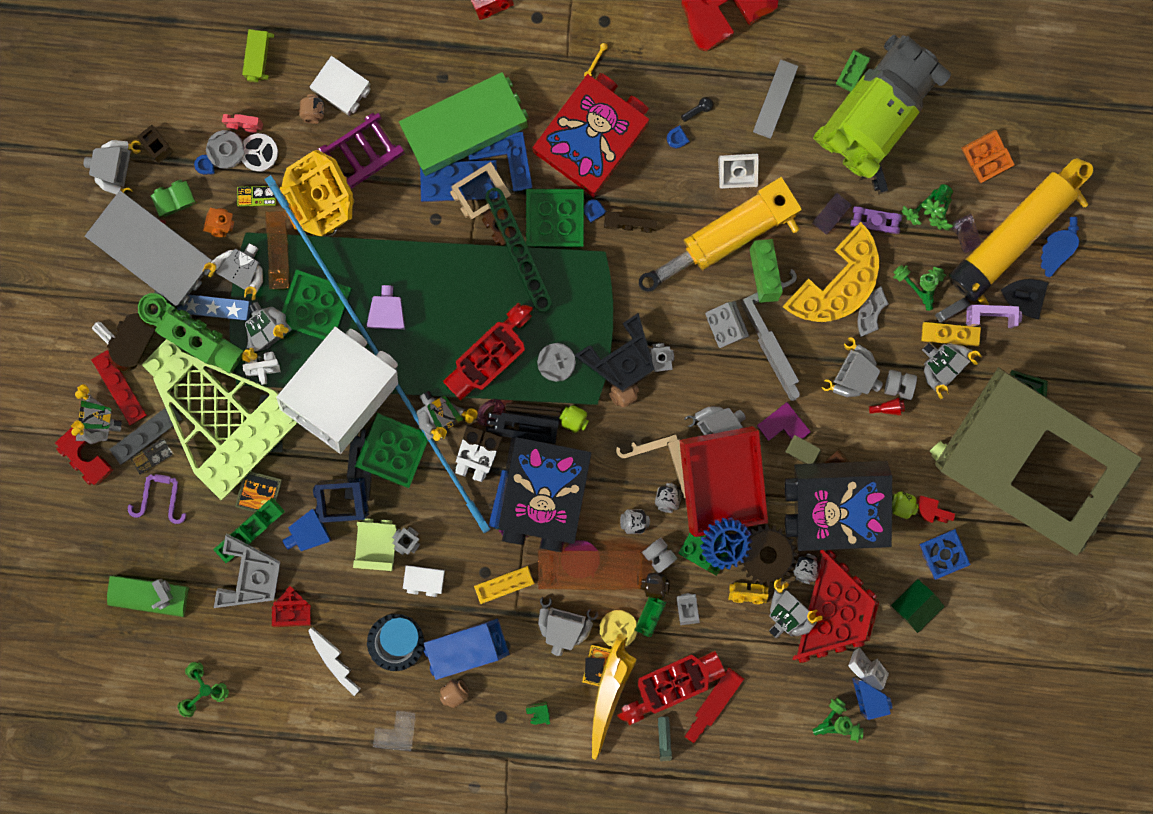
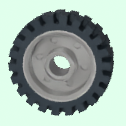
(383, 658)

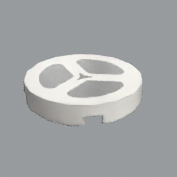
(259, 152)

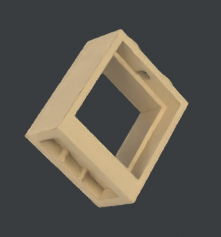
(495, 178)

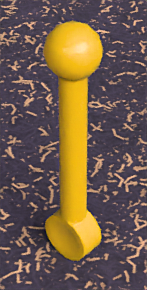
(603, 47)

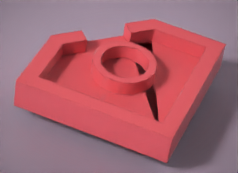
(249, 123)

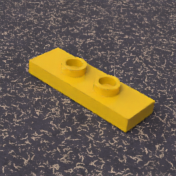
(950, 334)
(504, 584)

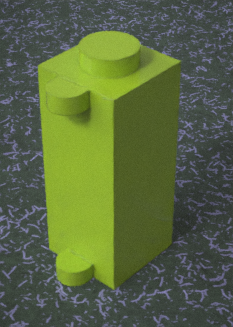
(256, 55)

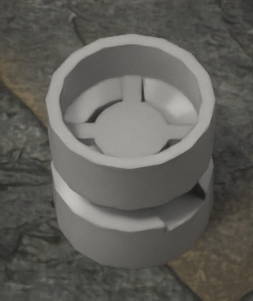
(894, 387)
(659, 555)

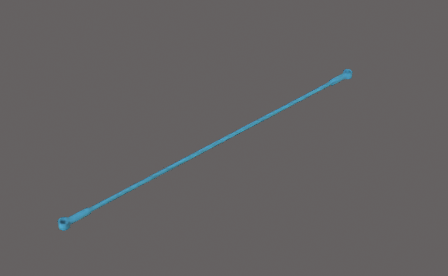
(285, 205)

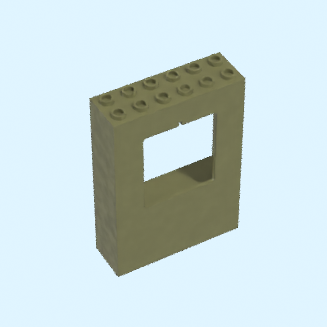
(1001, 436)

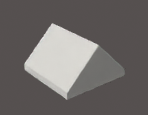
(738, 171)

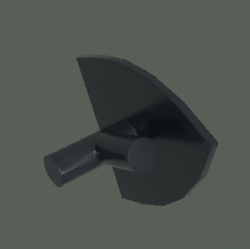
(1027, 295)

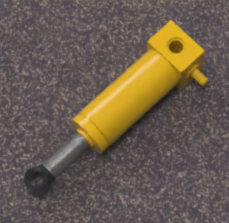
(731, 231)

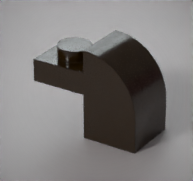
(155, 144)

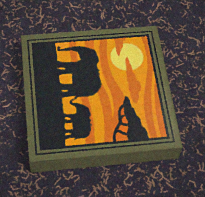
(256, 491)

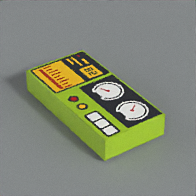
(255, 196)

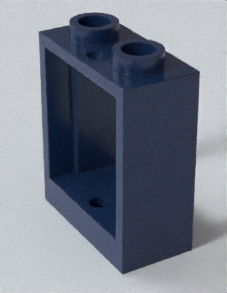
(359, 494)

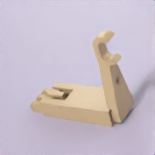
(674, 448)

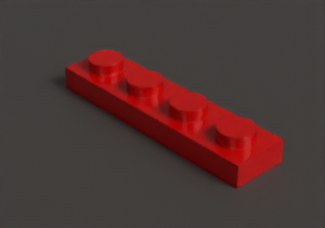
(119, 388)

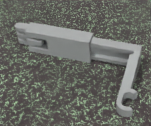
(771, 346)

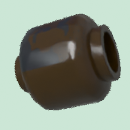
(656, 585)

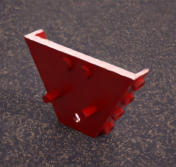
(841, 604)

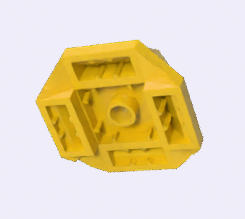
(302, 188)

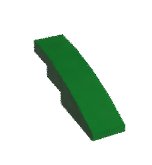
(253, 526)

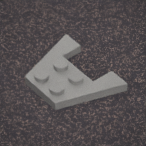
(256, 575)

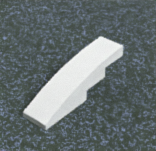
(329, 655)

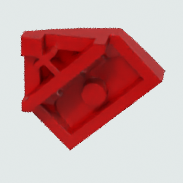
(291, 610)

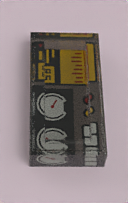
(151, 456)

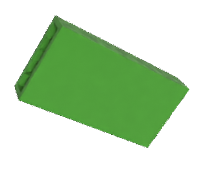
(464, 123)

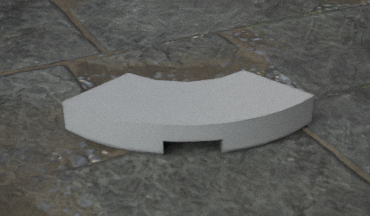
(869, 312)

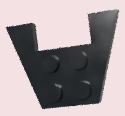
(626, 364)

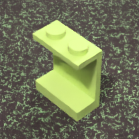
(375, 545)

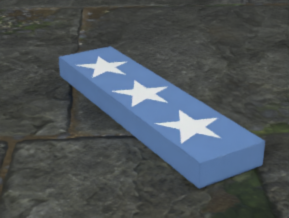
(217, 307)

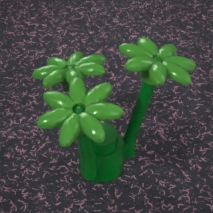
(942, 195)

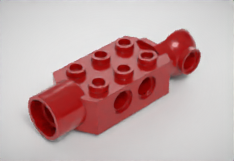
(489, 354)
(673, 685)

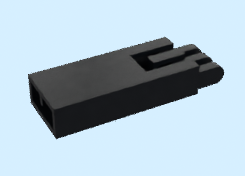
(531, 426)
(354, 472)

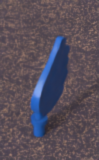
(1059, 247)

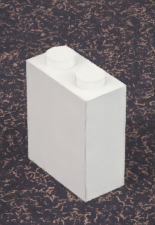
(340, 86)

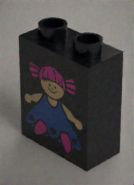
(542, 493)
(840, 505)

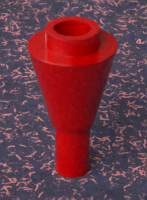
(892, 407)

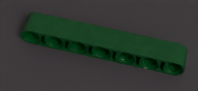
(511, 242)

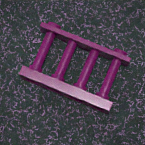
(377, 162)

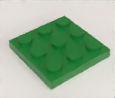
(554, 217)
(314, 305)
(392, 450)

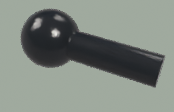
(705, 104)

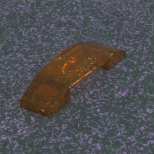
(277, 250)

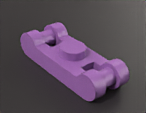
(877, 220)

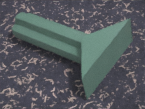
(664, 739)

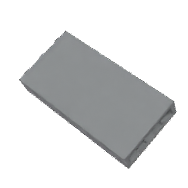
(149, 249)

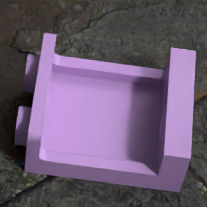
(975, 311)

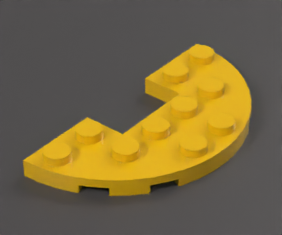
(847, 289)

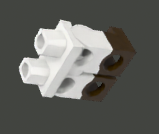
(476, 458)

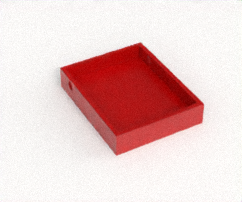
(723, 479)

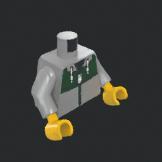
(263, 329)
(946, 364)
(790, 613)

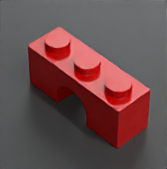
(93, 471)

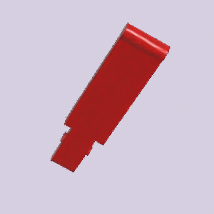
(714, 703)

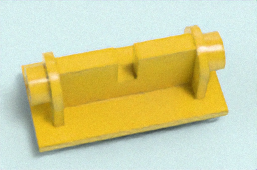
(757, 594)

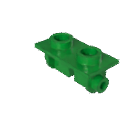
(650, 616)

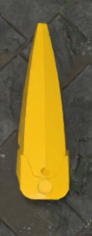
(613, 679)

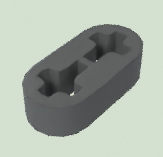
(952, 309)

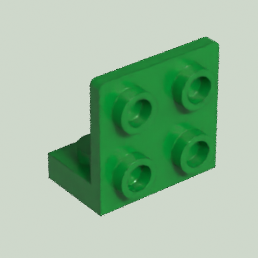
(692, 551)

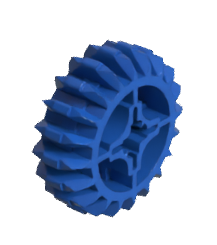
(712, 547)

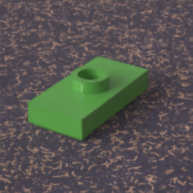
(853, 71)

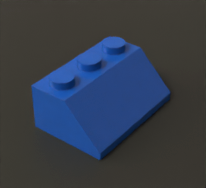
(870, 700)

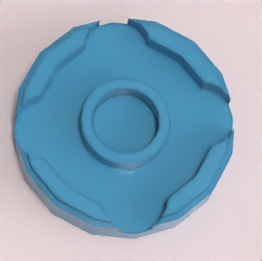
(399, 636)

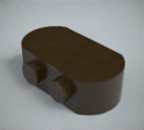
(130, 342)

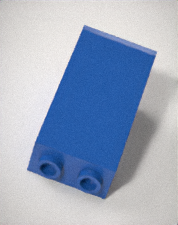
(466, 649)

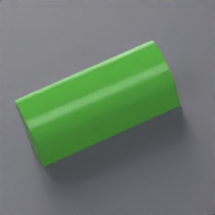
(141, 595)

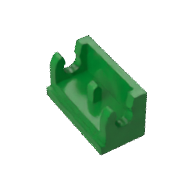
(541, 713)

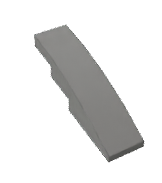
(775, 99)

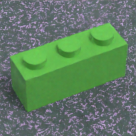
(766, 270)

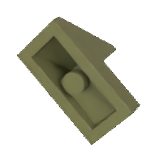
(803, 450)

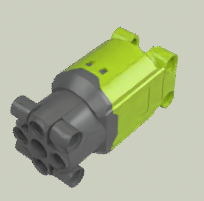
(882, 106)

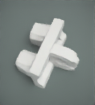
(268, 366)

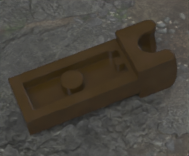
(613, 220)

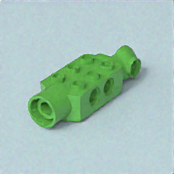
(170, 323)

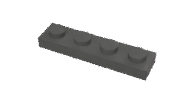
(144, 435)

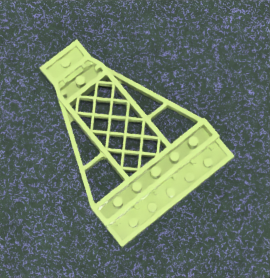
(241, 449)

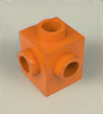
(218, 222)

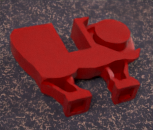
(709, 25)

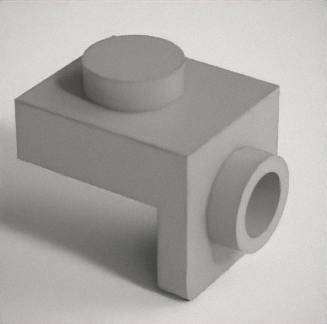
(162, 589)
(687, 609)

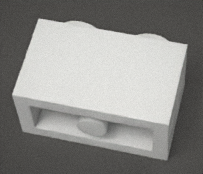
(423, 580)

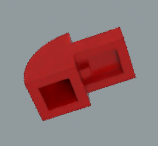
(928, 510)

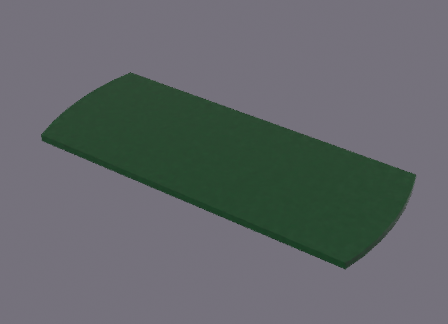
(449, 303)

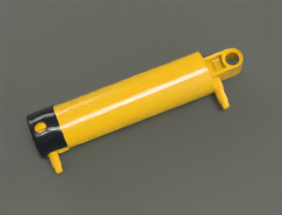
(1020, 230)

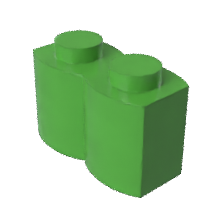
(173, 198)

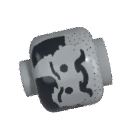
(668, 498)
(634, 521)
(807, 569)

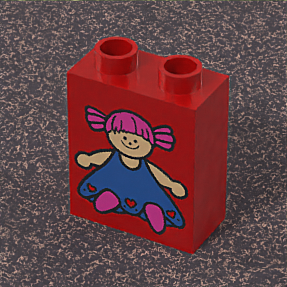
(592, 133)

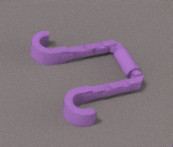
(163, 479)

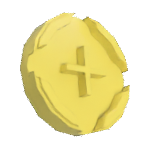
(617, 623)

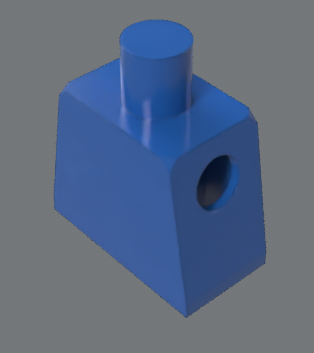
(307, 532)

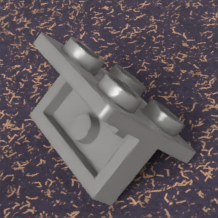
(726, 324)

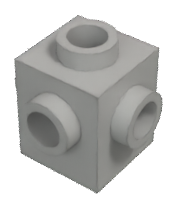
(665, 361)
(398, 541)

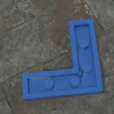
(515, 149)

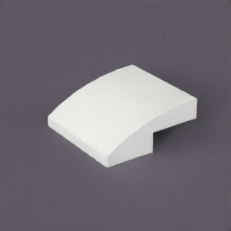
(870, 672)

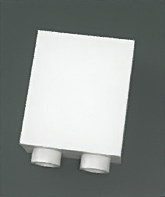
(339, 388)

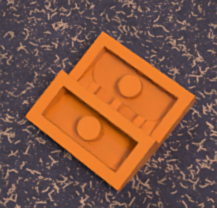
(987, 156)

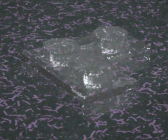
(400, 737)

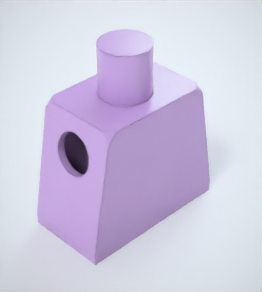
(386, 311)

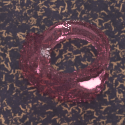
(482, 419)

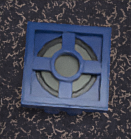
(944, 554)

